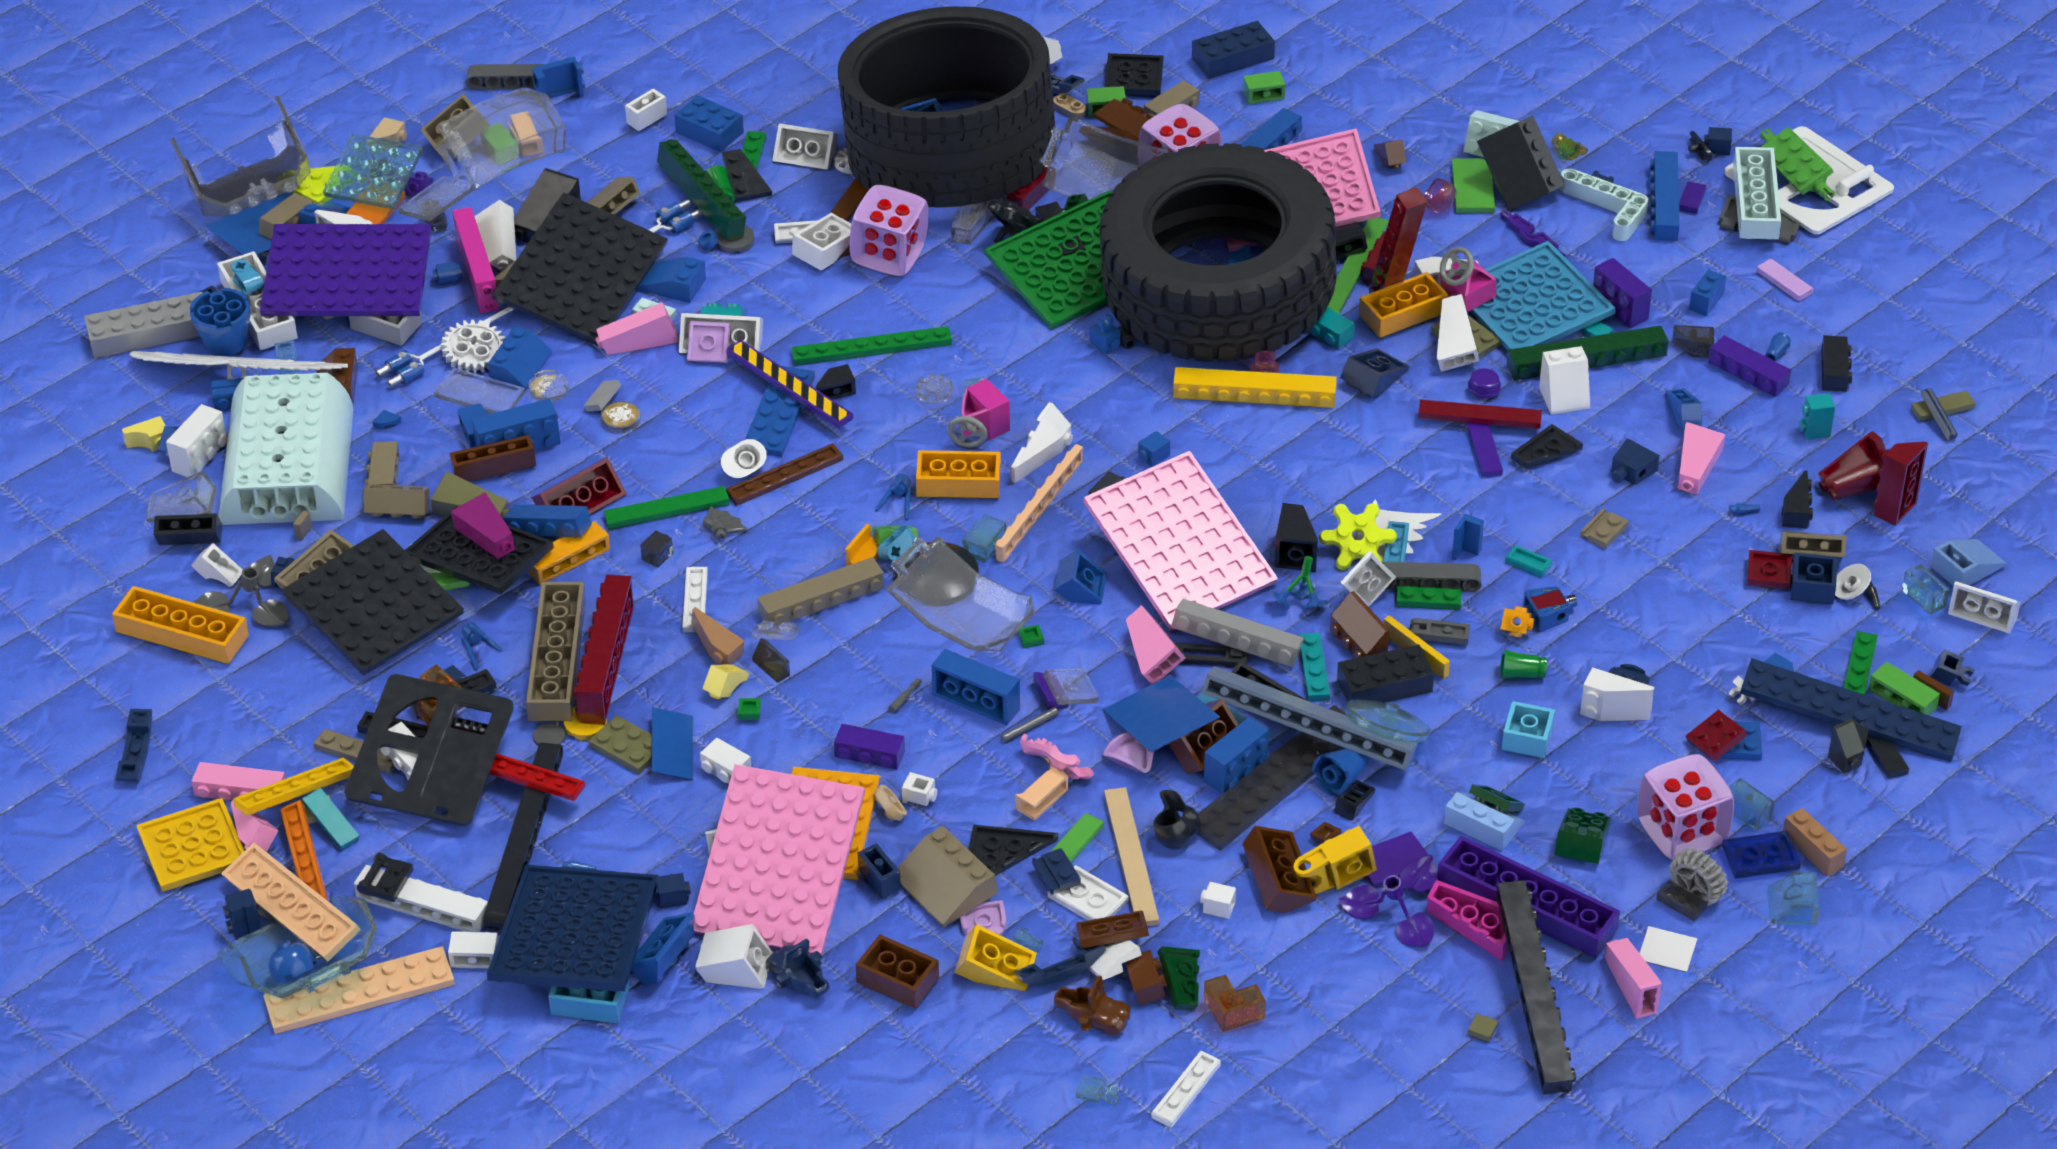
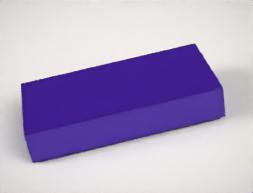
(1692, 197)

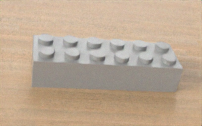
(141, 326)

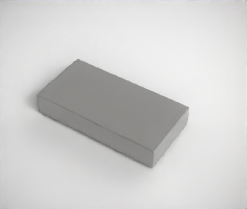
(602, 396)

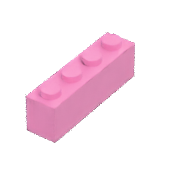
(231, 781)

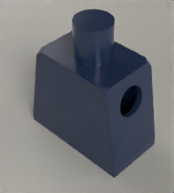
(1633, 463)

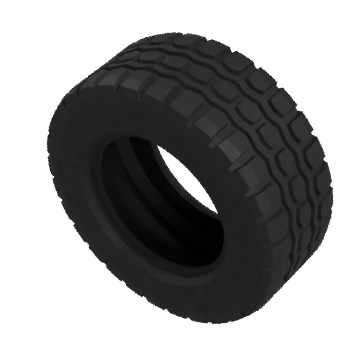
(1218, 308)

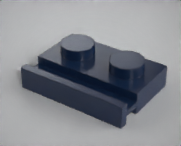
(1056, 871)

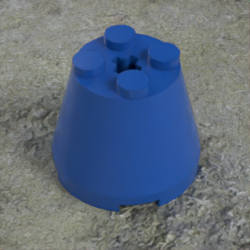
(222, 320)

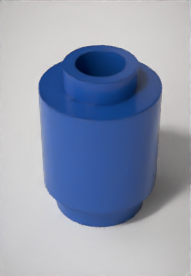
(447, 272)

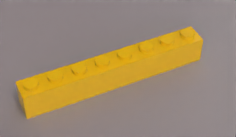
(1254, 387)

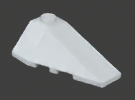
(1043, 444)

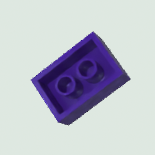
(1623, 291)

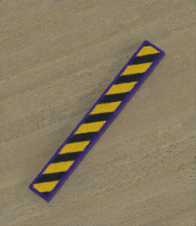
(790, 384)

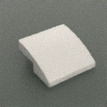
(1111, 961)

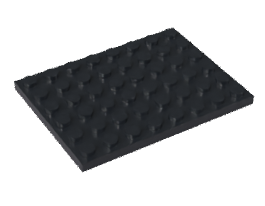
(580, 268)

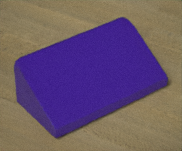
(1045, 691)

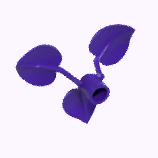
(1419, 875)

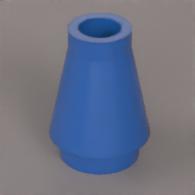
(1779, 344)

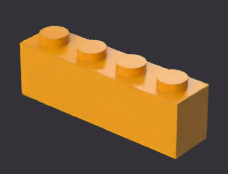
(570, 553)

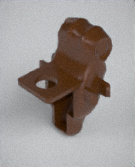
(1094, 1008)

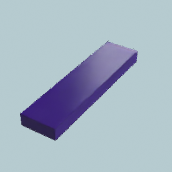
(1485, 449)

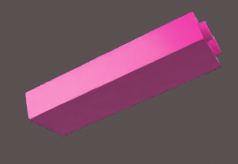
(475, 259)

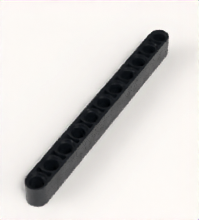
(521, 839)

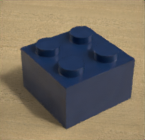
(1814, 578)

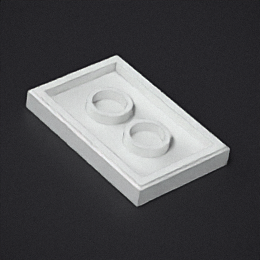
(1092, 898)

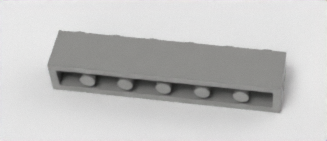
(1237, 632)

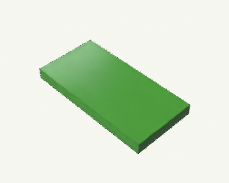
(1473, 186)

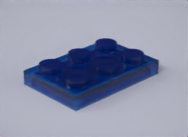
(1761, 854)

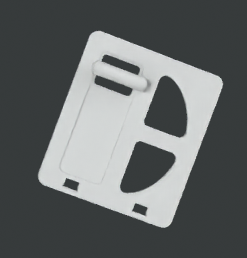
(1846, 175)

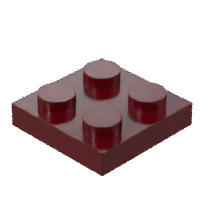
(1769, 569)
(1716, 735)

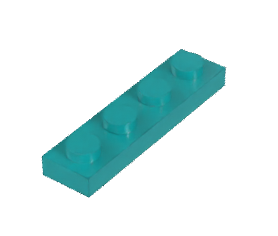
(1314, 667)

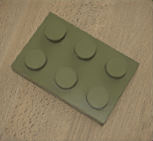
(1484, 339)
(624, 744)

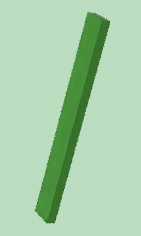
(1350, 272)

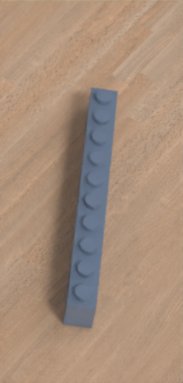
(1306, 717)

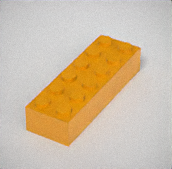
(180, 624)

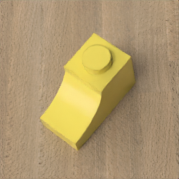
(144, 434)
(723, 680)

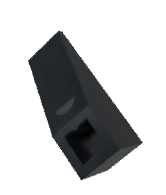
(1796, 503)

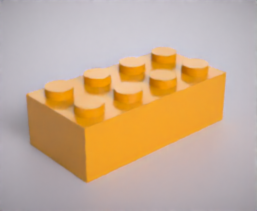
(1402, 304)
(958, 474)

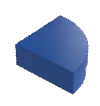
(386, 418)

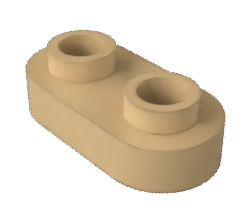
(1069, 106)
(893, 808)

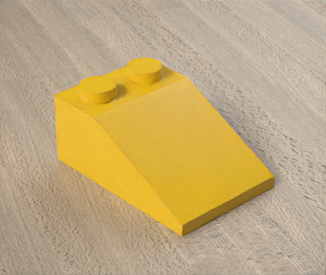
(993, 959)

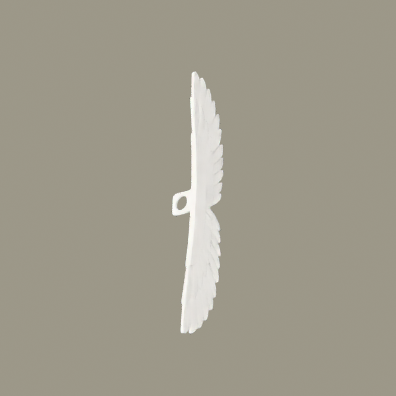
(232, 362)

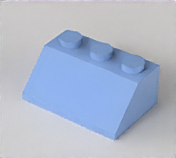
(1481, 820)

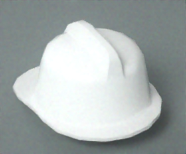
(743, 458)

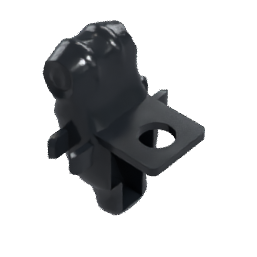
(1012, 217)

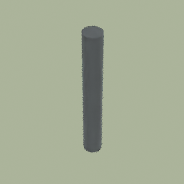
(1029, 724)

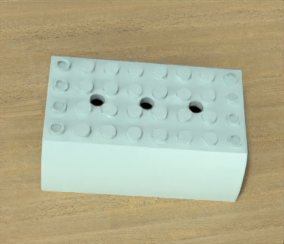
(312, 450)

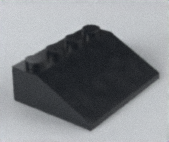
(1520, 163)

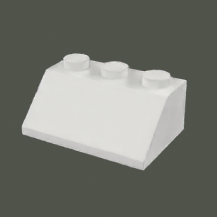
(805, 146)
(1983, 607)

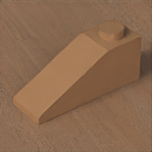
(718, 641)

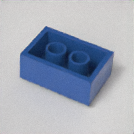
(709, 123)
(1236, 755)

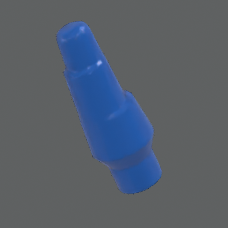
(1741, 508)
(574, 864)

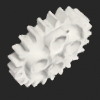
(471, 345)

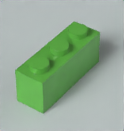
(1903, 690)

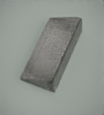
(771, 661)

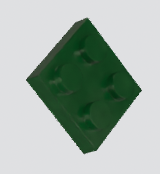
(1501, 801)

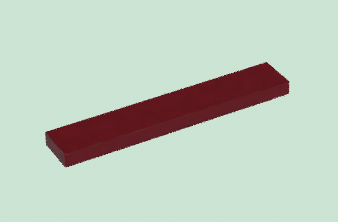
(1480, 414)

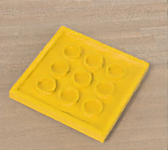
(190, 844)

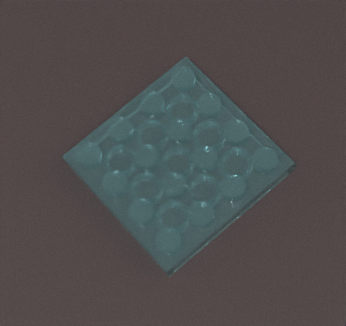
(373, 171)

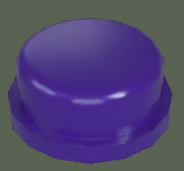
(1484, 383)

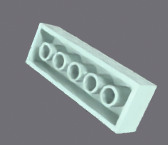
(1756, 193)

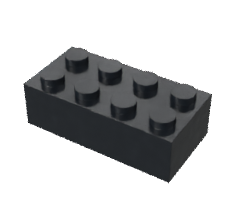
(1386, 675)

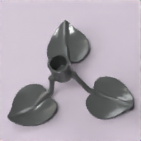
(268, 614)

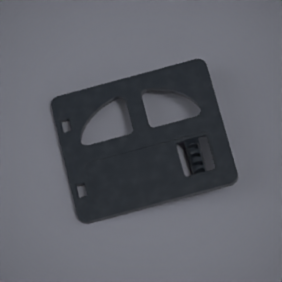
(451, 757)

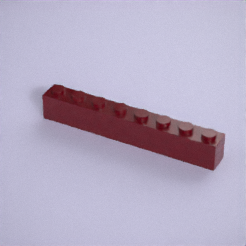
(1399, 239)

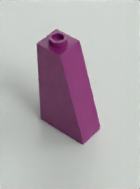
(484, 525)

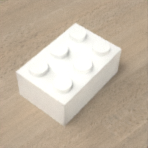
(196, 441)

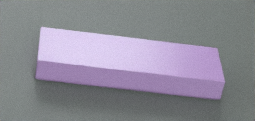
(1785, 280)

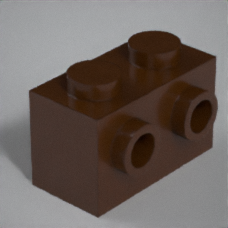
(1145, 978)

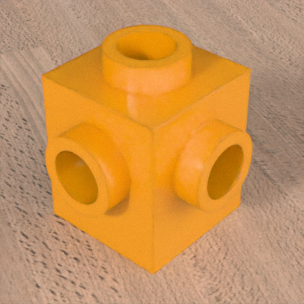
(1509, 618)

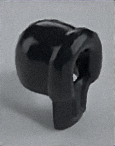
(1170, 827)

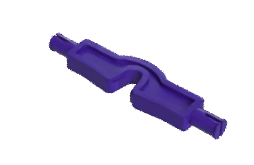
(1526, 229)

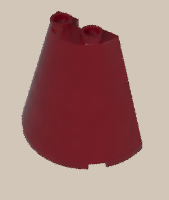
(1855, 469)

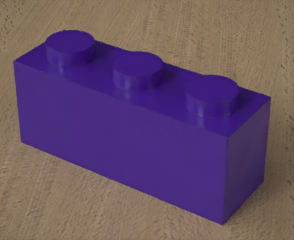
(869, 746)

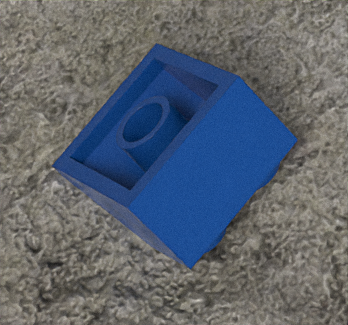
(1080, 579)

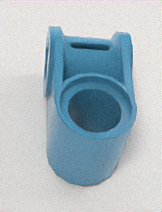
(246, 277)
(896, 544)

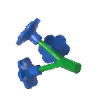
(1301, 587)

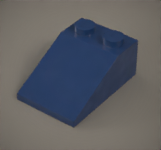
(1372, 371)

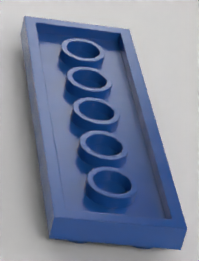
(777, 416)

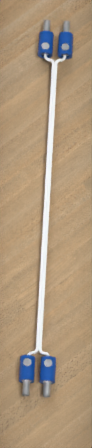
(408, 370)

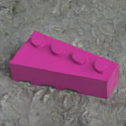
(1470, 916)

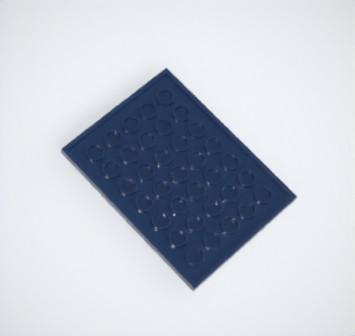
(573, 928)

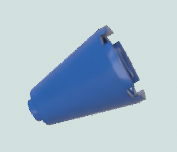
(1339, 770)

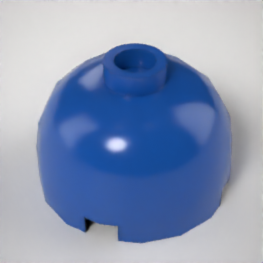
(290, 960)

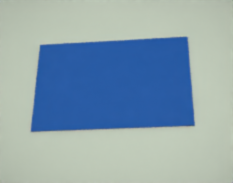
(242, 229)
(1161, 713)

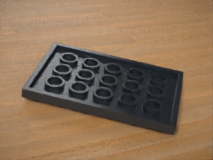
(458, 556)

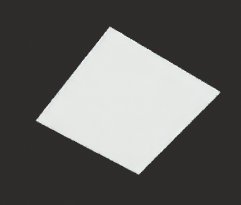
(1668, 948)

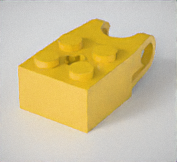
(1338, 861)

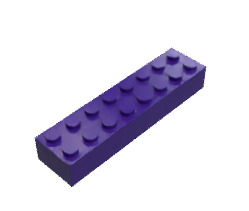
(1559, 908)

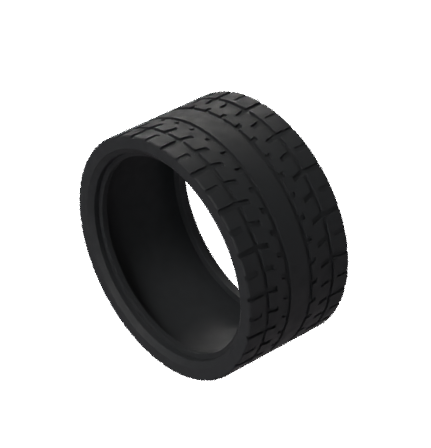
(947, 56)

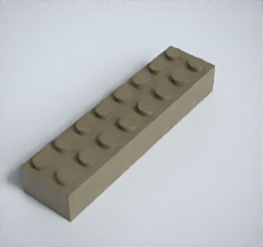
(556, 651)

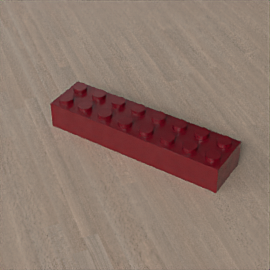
(604, 649)

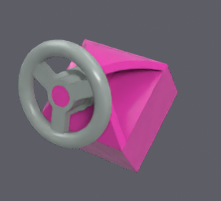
(1466, 279)
(983, 415)

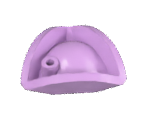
(1129, 753)

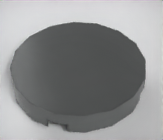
(737, 244)

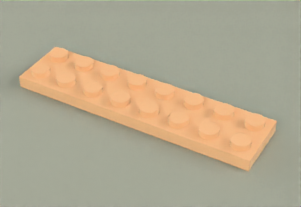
(291, 902)
(362, 990)

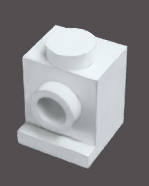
(919, 789)

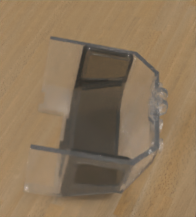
(255, 182)

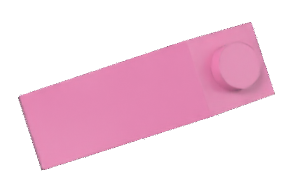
(253, 829)

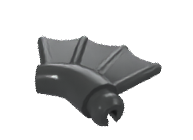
(722, 523)

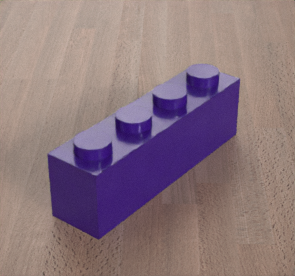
(1749, 366)

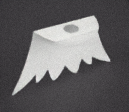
(1413, 519)

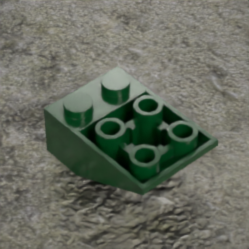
(1582, 835)

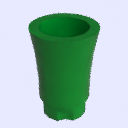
(720, 177)
(1522, 665)

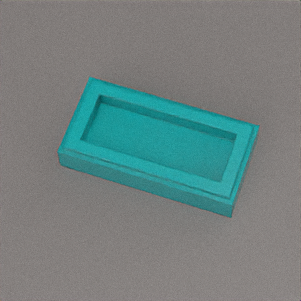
(1528, 561)

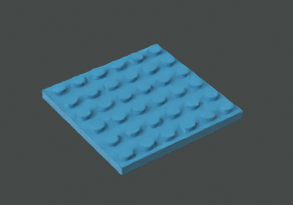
(1540, 299)

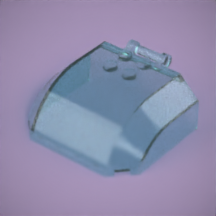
(250, 954)

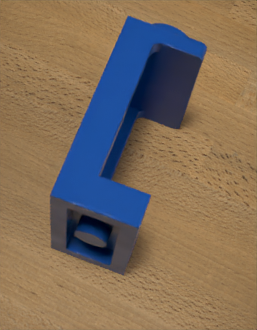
(559, 78)

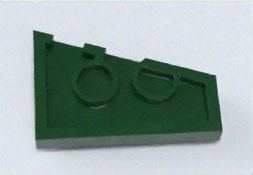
(1180, 974)

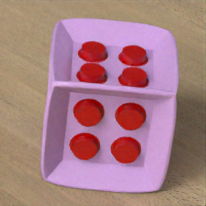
(1179, 128)
(888, 230)
(1685, 805)

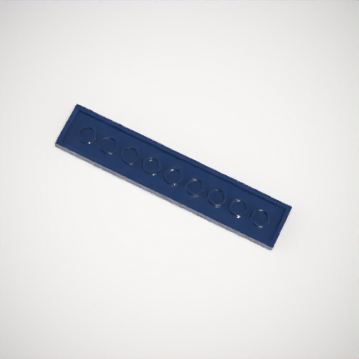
(1840, 704)

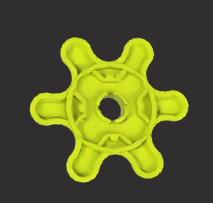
(1348, 523)

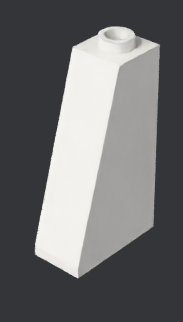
(498, 234)
(1456, 338)

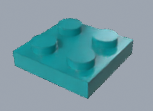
(717, 309)

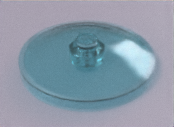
(1387, 720)

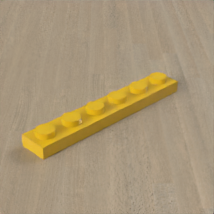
(293, 786)

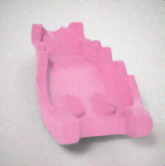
(1054, 757)

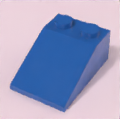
(675, 278)

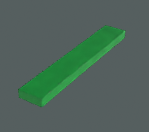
(666, 507)

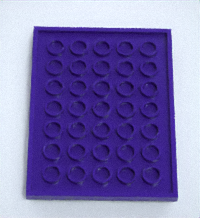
(346, 270)

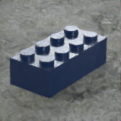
(1233, 49)

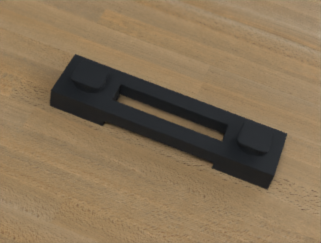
(1231, 659)

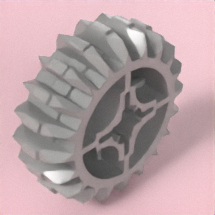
(1699, 875)

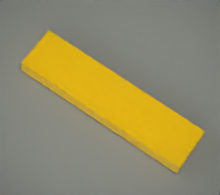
(1404, 638)

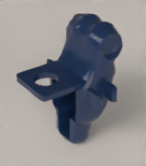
(798, 969)

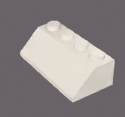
(741, 328)

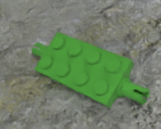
(1798, 162)

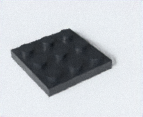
(1135, 72)

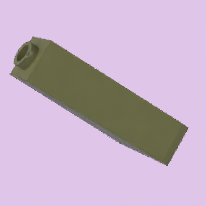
(456, 491)

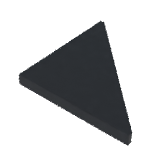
(1005, 847)

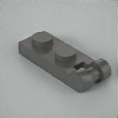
(1440, 631)

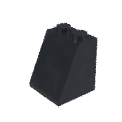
(1295, 538)

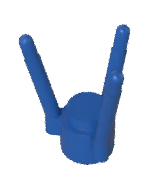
(899, 487)
(474, 634)

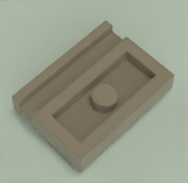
(1604, 528)

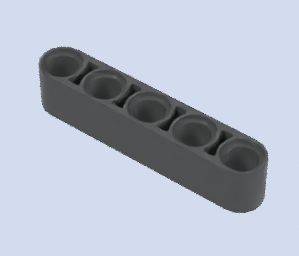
(500, 76)
(1435, 575)

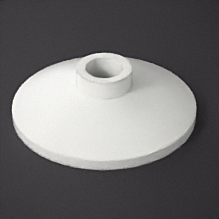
(1852, 581)

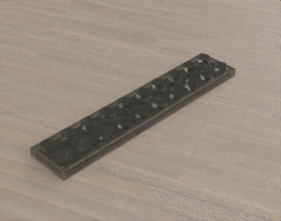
(1263, 788)

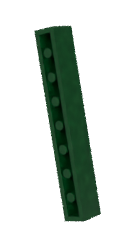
(701, 189)
(1599, 350)

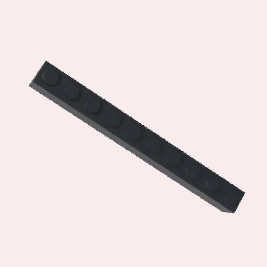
(1534, 987)

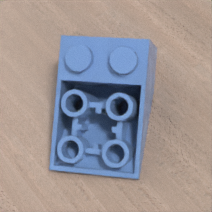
(1965, 561)

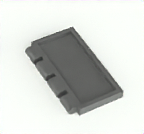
(1729, 220)

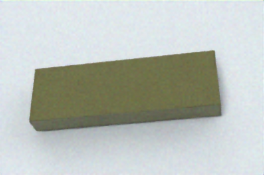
(1951, 404)

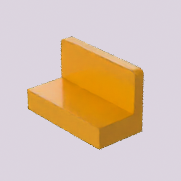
(861, 547)

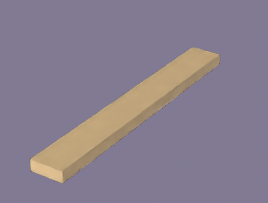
(1131, 854)

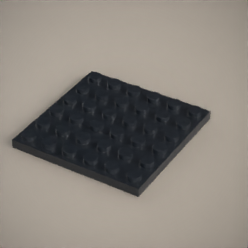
(373, 601)

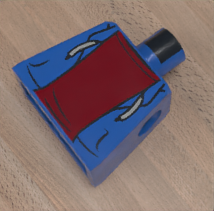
(1548, 606)

